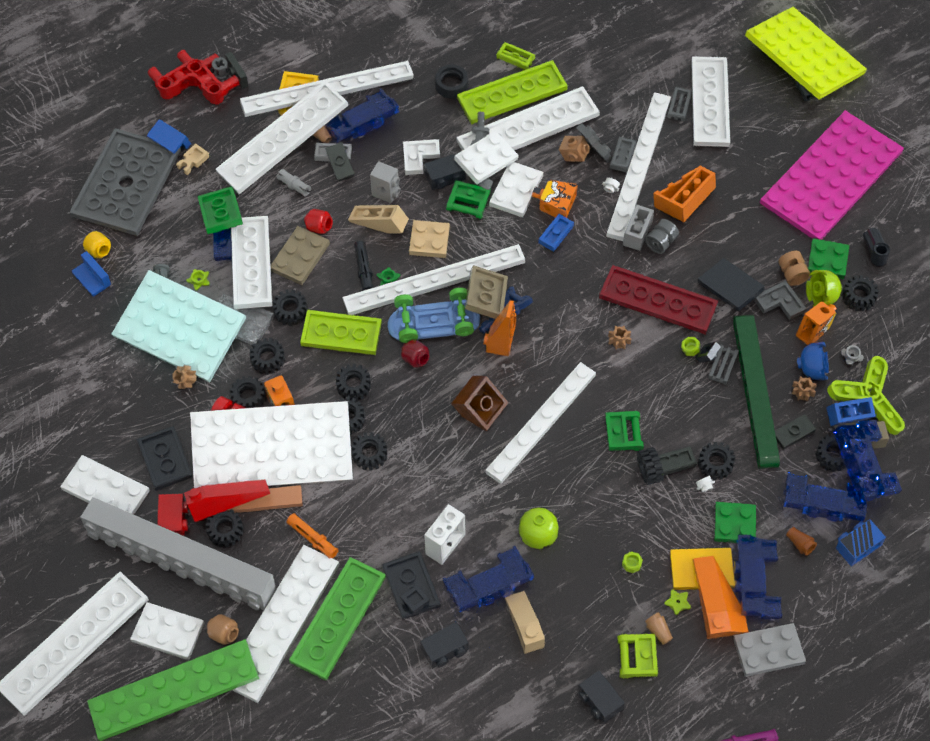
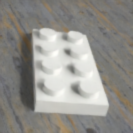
(95, 480)

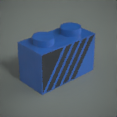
(860, 542)

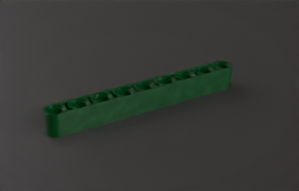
(756, 392)

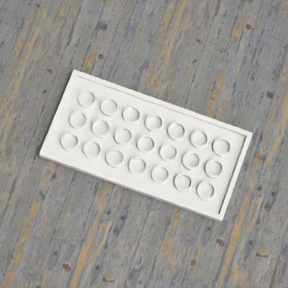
(272, 444)

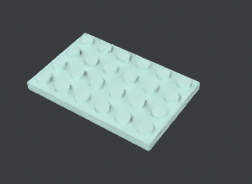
(179, 325)

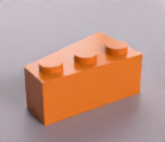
(685, 195)

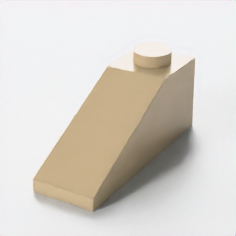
(380, 217)
(525, 622)

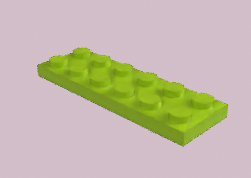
(512, 91)

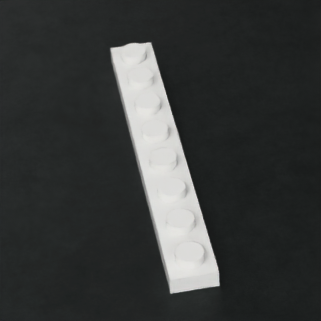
(540, 423)

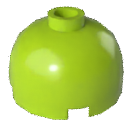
(823, 287)
(538, 528)

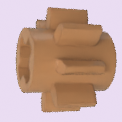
(619, 337)
(184, 377)
(804, 388)

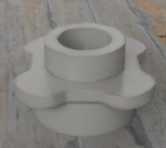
(854, 350)

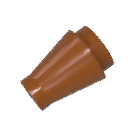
(802, 541)

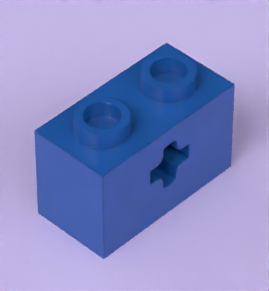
(851, 411)

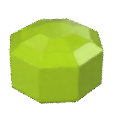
(690, 346)
(632, 562)

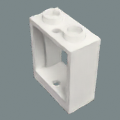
(446, 529)

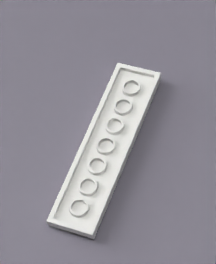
(541, 120)
(282, 137)
(286, 616)
(71, 643)

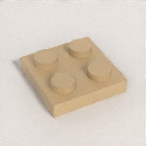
(429, 239)

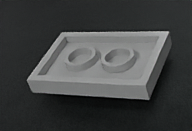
(769, 649)

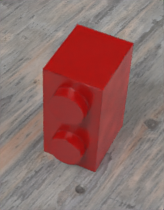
(172, 513)

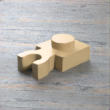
(193, 157)

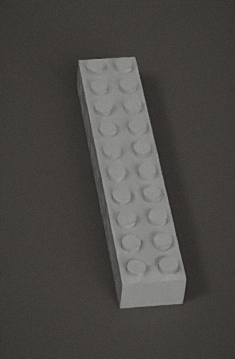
(178, 554)

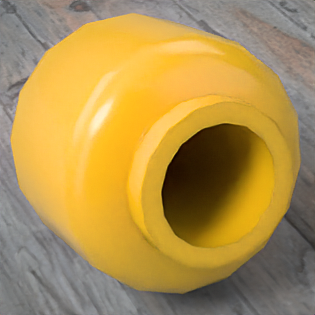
(97, 244)

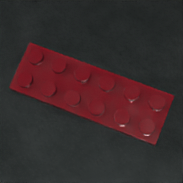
(658, 299)

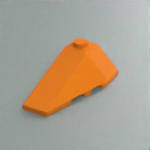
(501, 331)

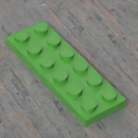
(337, 618)

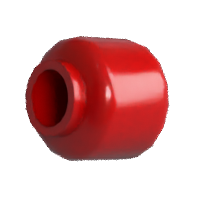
(318, 221)

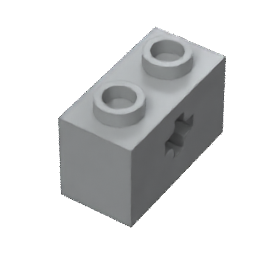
(385, 182)
(638, 227)

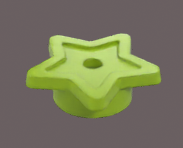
(196, 275)
(677, 607)

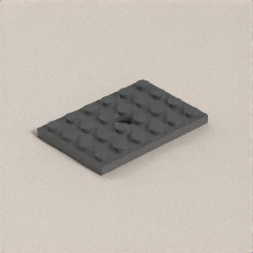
(121, 207)

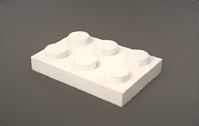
(486, 157)
(516, 189)
(167, 631)

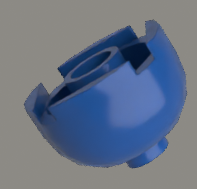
(814, 361)

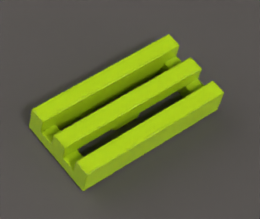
(514, 58)

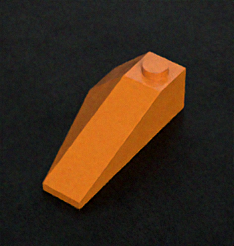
(718, 601)

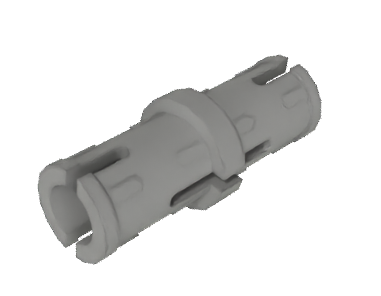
(293, 182)

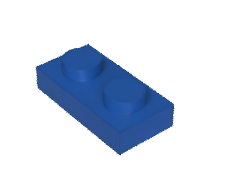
(556, 232)

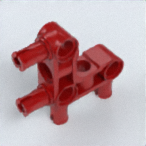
(193, 73)

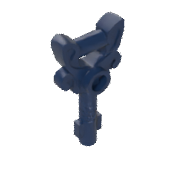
(522, 302)

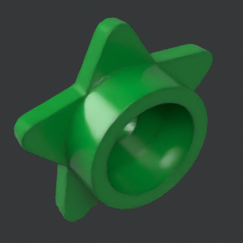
(388, 273)

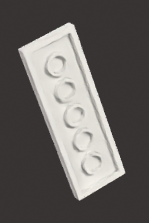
(710, 101)
(251, 263)

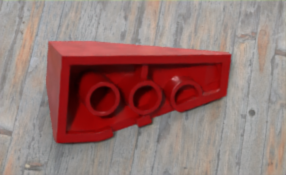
(216, 498)

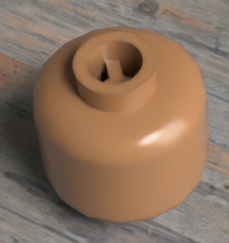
(222, 629)

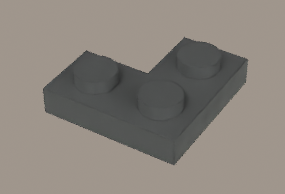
(592, 139)
(782, 296)

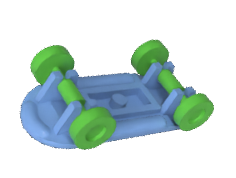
(432, 319)

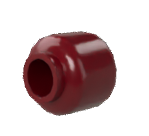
(415, 353)

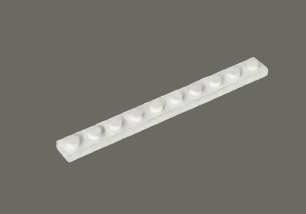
(342, 84)
(638, 166)
(432, 280)

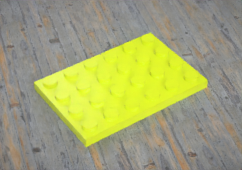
(805, 52)

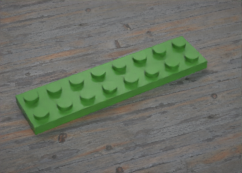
(173, 690)

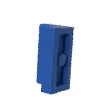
(168, 137)
(91, 275)

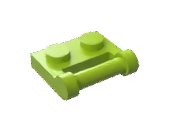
(644, 655)

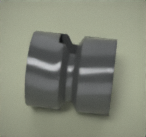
(660, 237)

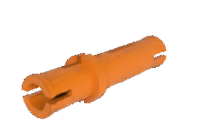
(318, 541)

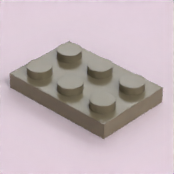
(299, 255)
(486, 292)

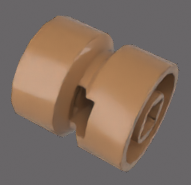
(794, 268)

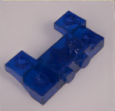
(363, 117)
(862, 463)
(823, 501)
(751, 577)
(490, 584)

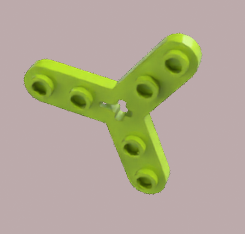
(874, 380)

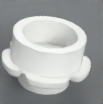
(611, 185)
(705, 484)

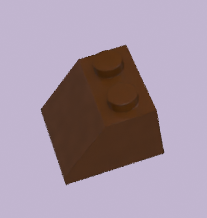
(480, 402)

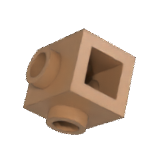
(574, 148)

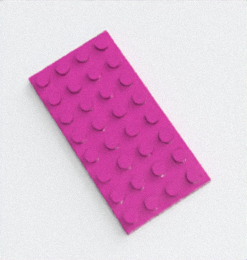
(831, 176)

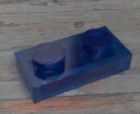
(222, 245)

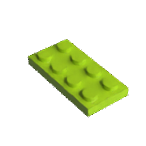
(341, 332)

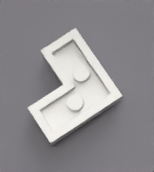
(416, 151)

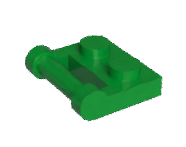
(469, 194)
(617, 431)

